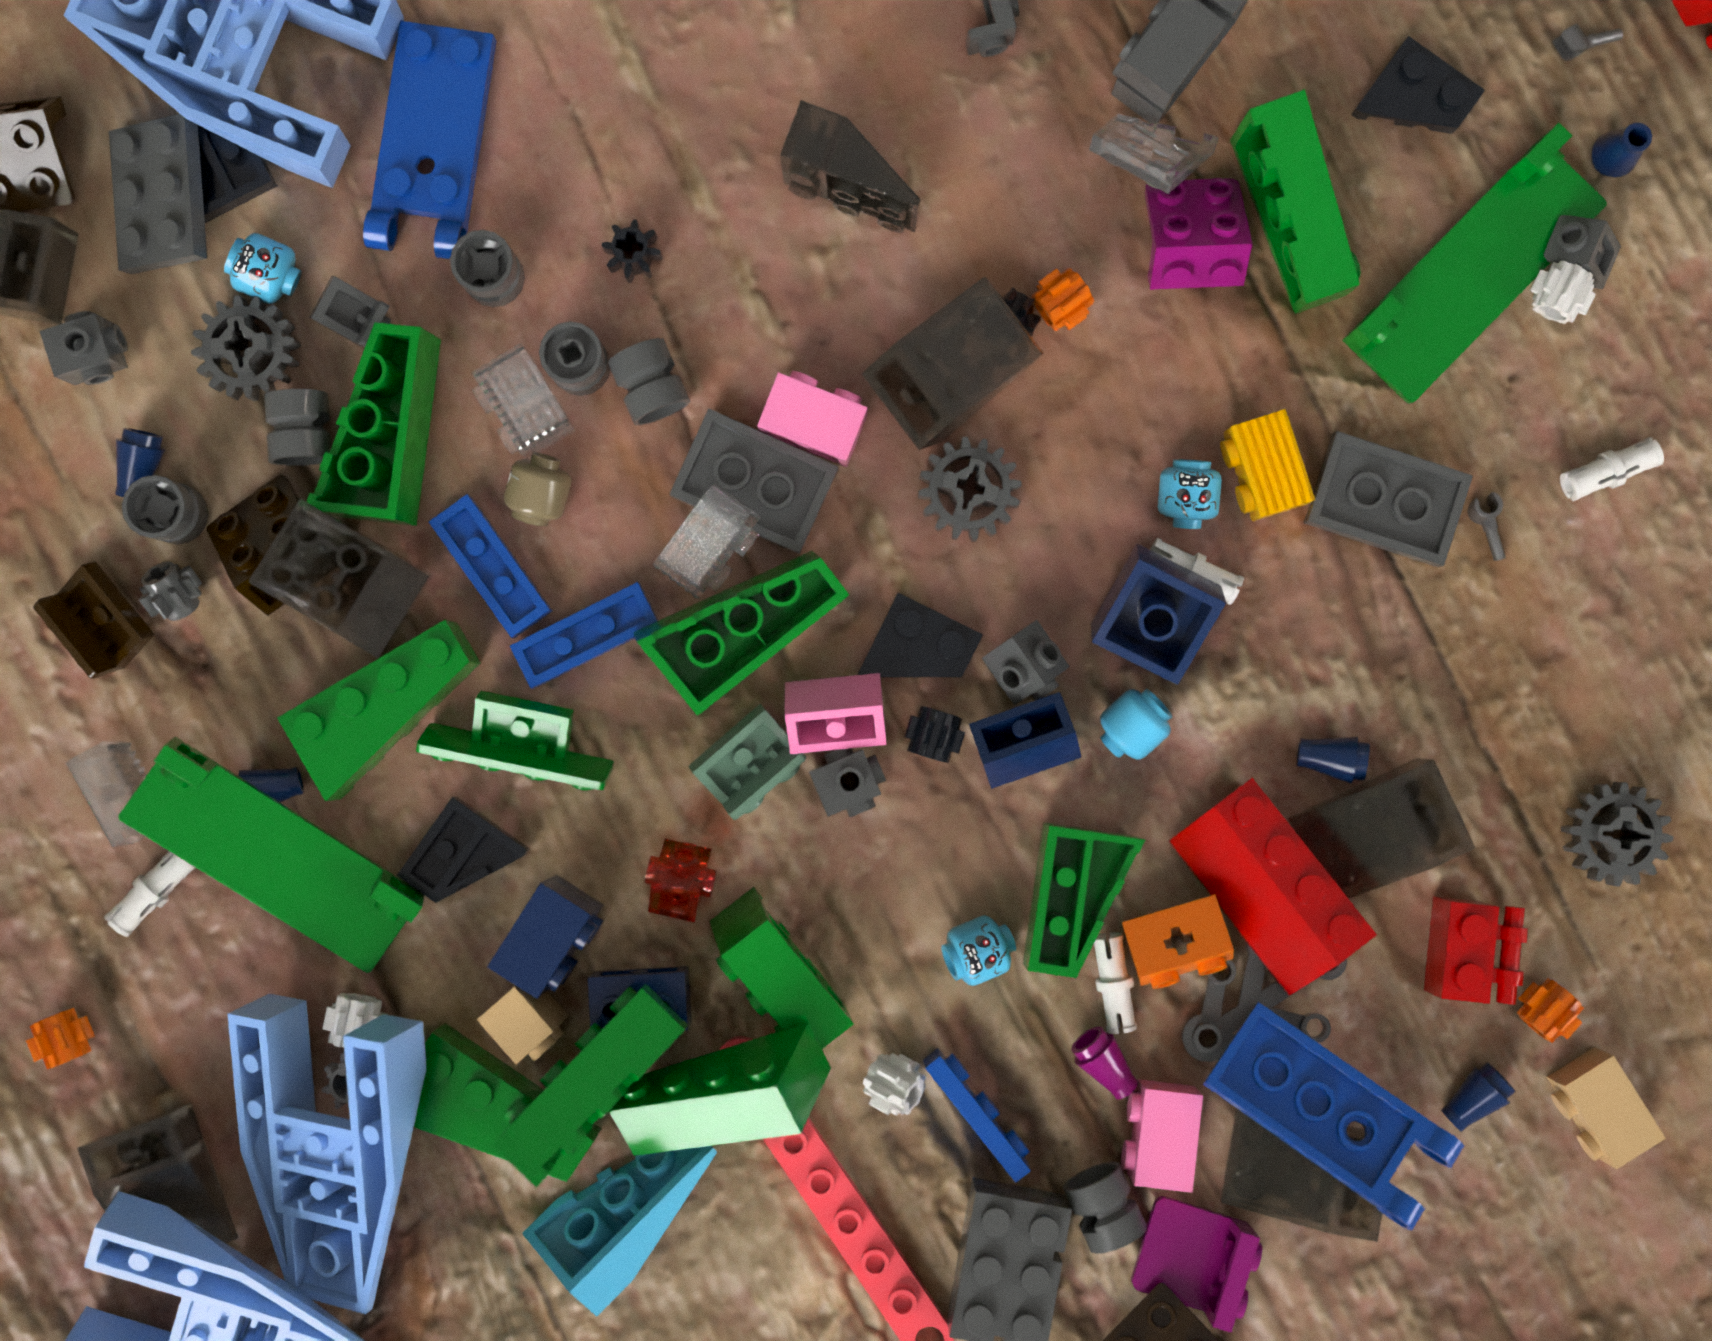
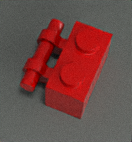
(1464, 951)

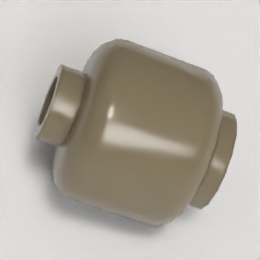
(537, 489)

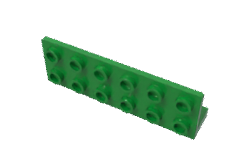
(1473, 270)
(270, 855)

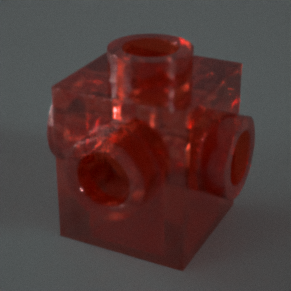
(679, 879)

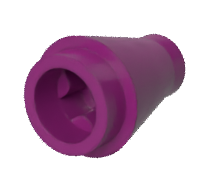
(1102, 1059)

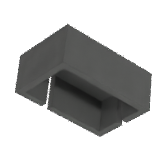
(1171, 52)
(1008, 1263)

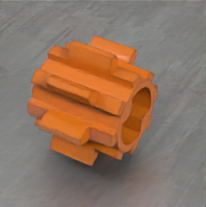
(1062, 299)
(1550, 1010)
(60, 1038)

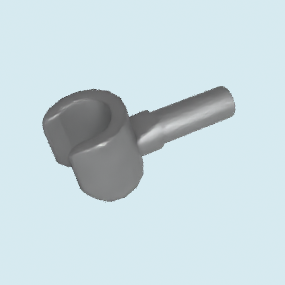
(1574, 42)
(1489, 522)

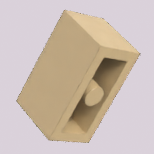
(524, 1023)
(1605, 1108)

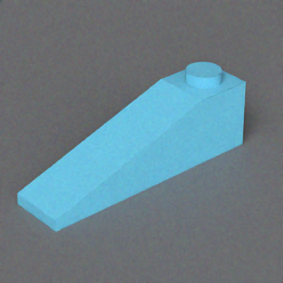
(610, 1228)

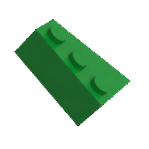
(1072, 893)
(775, 970)

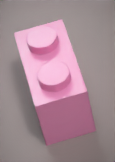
(813, 417)
(834, 713)
(1163, 1135)

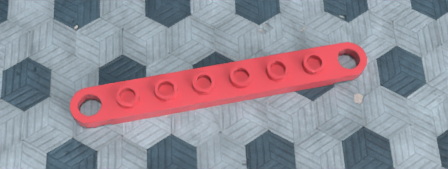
(855, 1230)

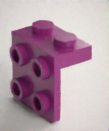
(1198, 235)
(1200, 1258)

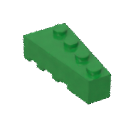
(1296, 201)
(383, 431)
(736, 631)
(365, 714)
(589, 1084)
(470, 1094)
(726, 1095)

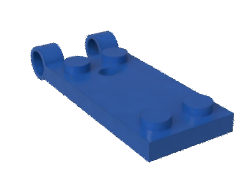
(437, 115)
(1312, 1098)

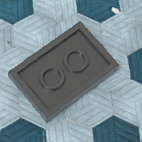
(157, 194)
(760, 471)
(1388, 499)

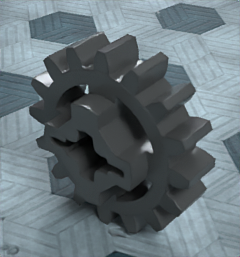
(230, 334)
(991, 494)
(1617, 811)

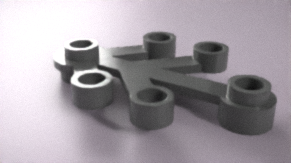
(1249, 995)

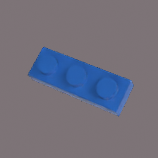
(490, 566)
(583, 635)
(979, 1113)

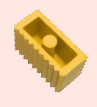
(1266, 466)

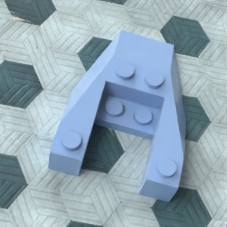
(211, 57)
(321, 1177)
(219, 1287)

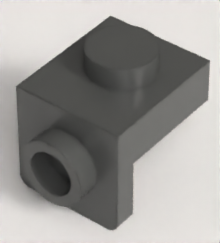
(1000, 31)
(349, 311)

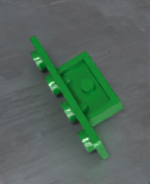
(519, 739)

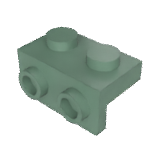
(747, 763)

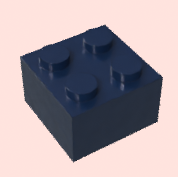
(1157, 614)
(546, 935)

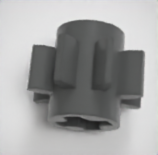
(170, 591)

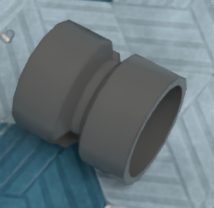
(487, 268)
(574, 358)
(647, 377)
(298, 426)
(164, 510)
(1108, 1216)

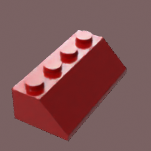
(1272, 888)

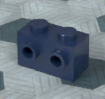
(1025, 740)
(668, 983)

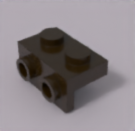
(94, 622)

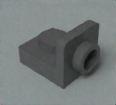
(1584, 243)

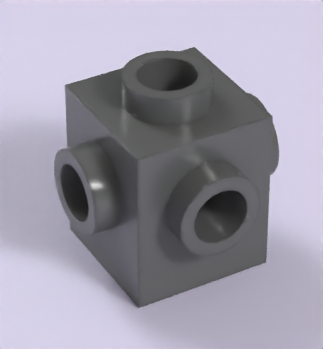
(85, 349)
(1027, 664)
(837, 797)

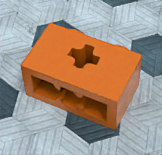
(1192, 921)

